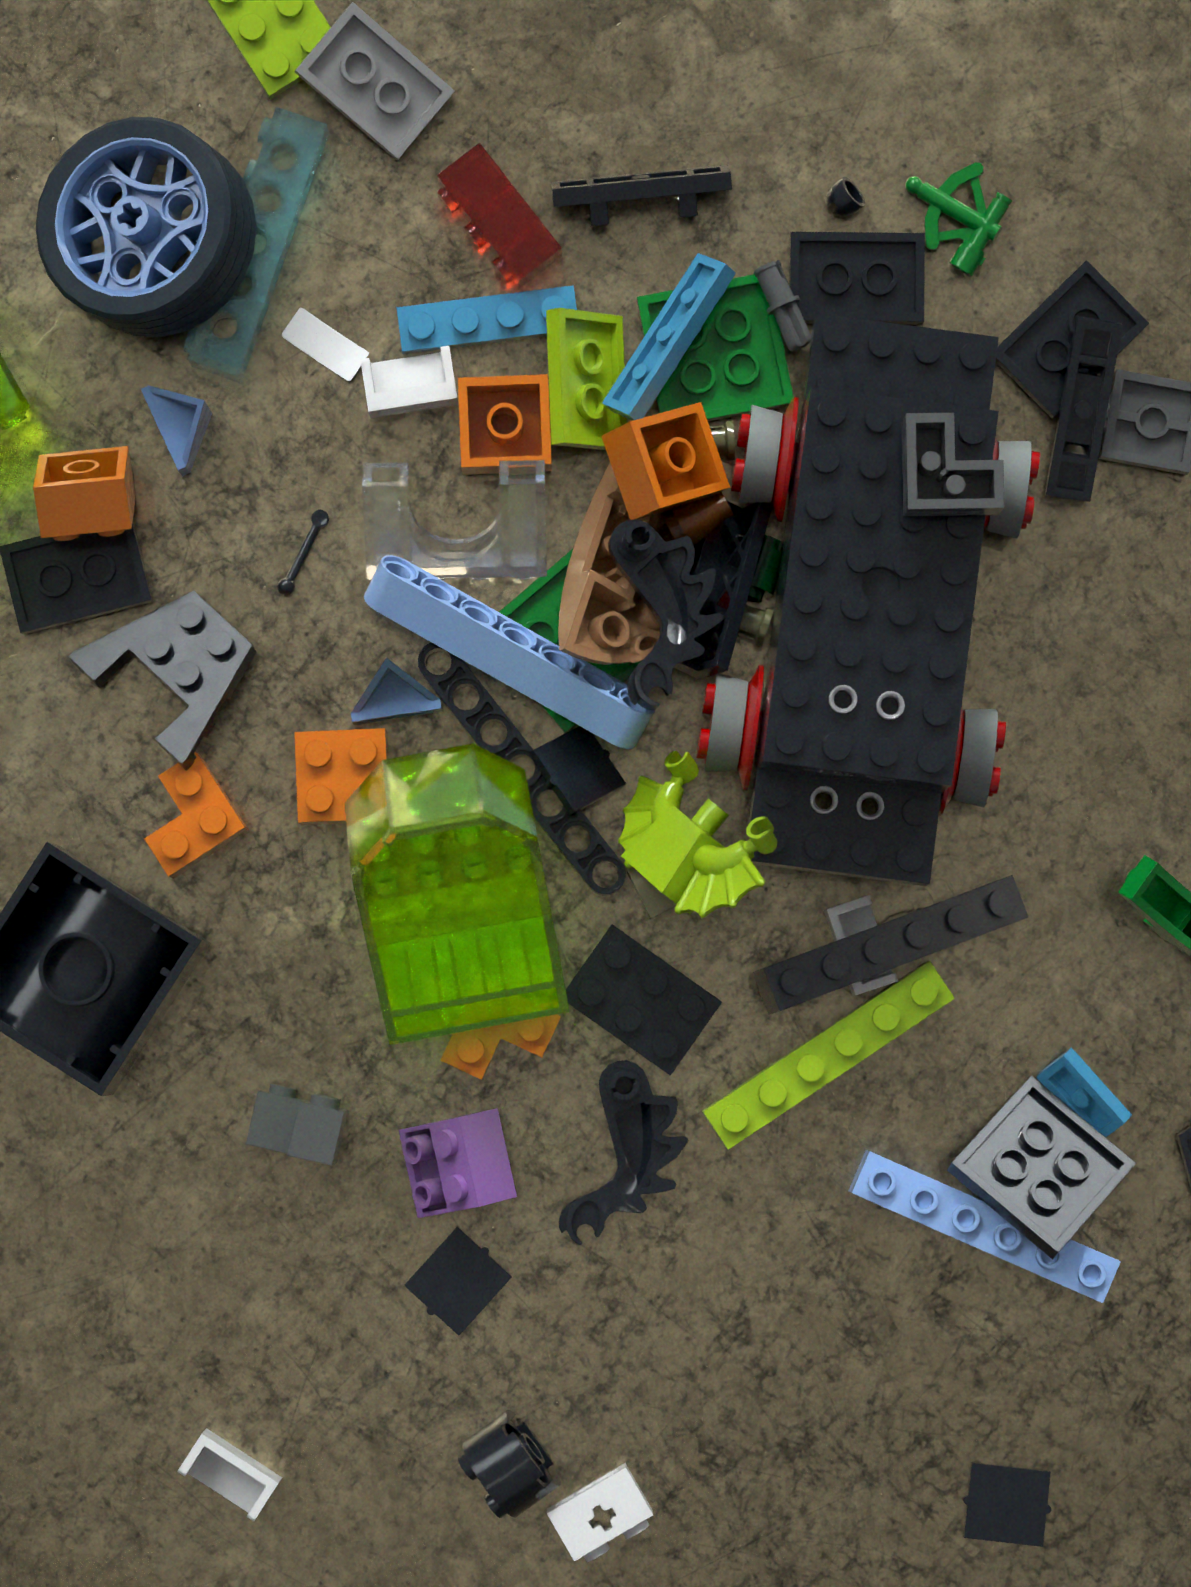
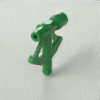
(980, 225)

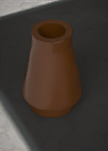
(698, 517)

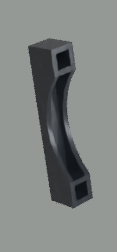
(890, 945)

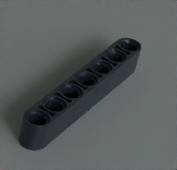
(516, 746)

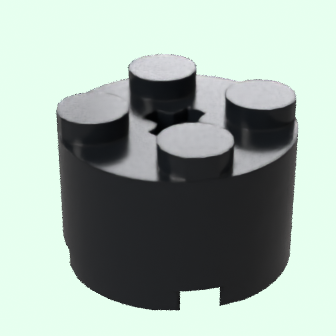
(508, 1465)

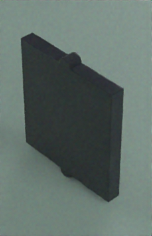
(577, 769)
(458, 1281)
(1007, 1504)

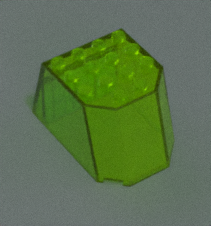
(453, 894)

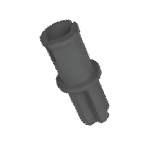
(783, 305)

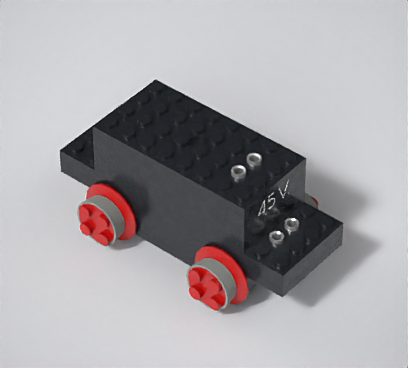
(867, 607)

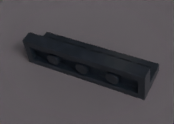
(725, 550)

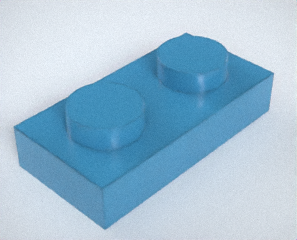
(1084, 1092)

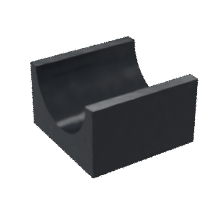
(87, 969)

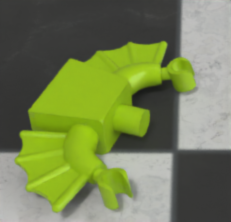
(680, 851)

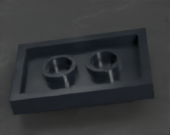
(859, 275)
(1041, 345)
(74, 578)
(641, 999)

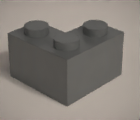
(935, 481)
(298, 1126)

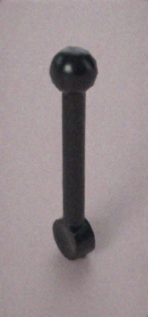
(319, 520)

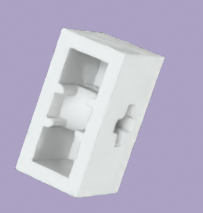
(574, 1514)

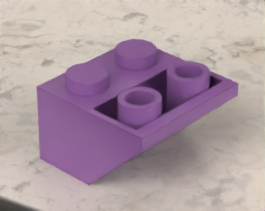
(457, 1163)

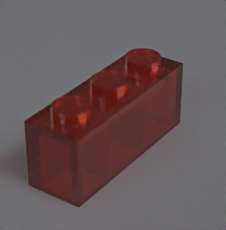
(497, 217)

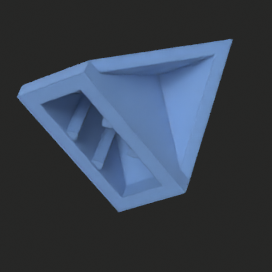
(181, 423)
(393, 696)

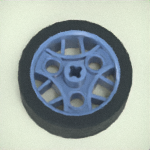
(145, 227)

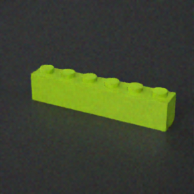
(828, 1054)

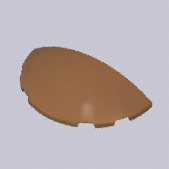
(599, 609)

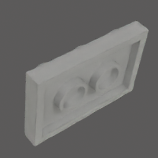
(374, 81)

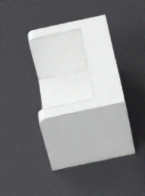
(409, 384)
(851, 919)
(230, 1473)

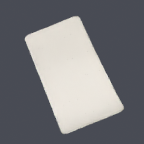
(324, 344)

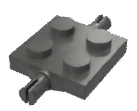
(1148, 422)

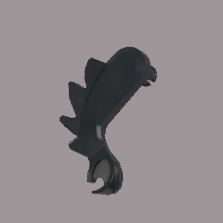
(663, 582)
(636, 1130)

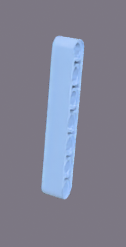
(506, 651)

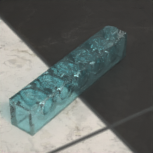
(307, 141)

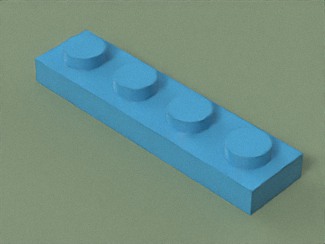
(480, 319)
(669, 337)

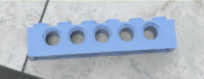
(978, 1225)

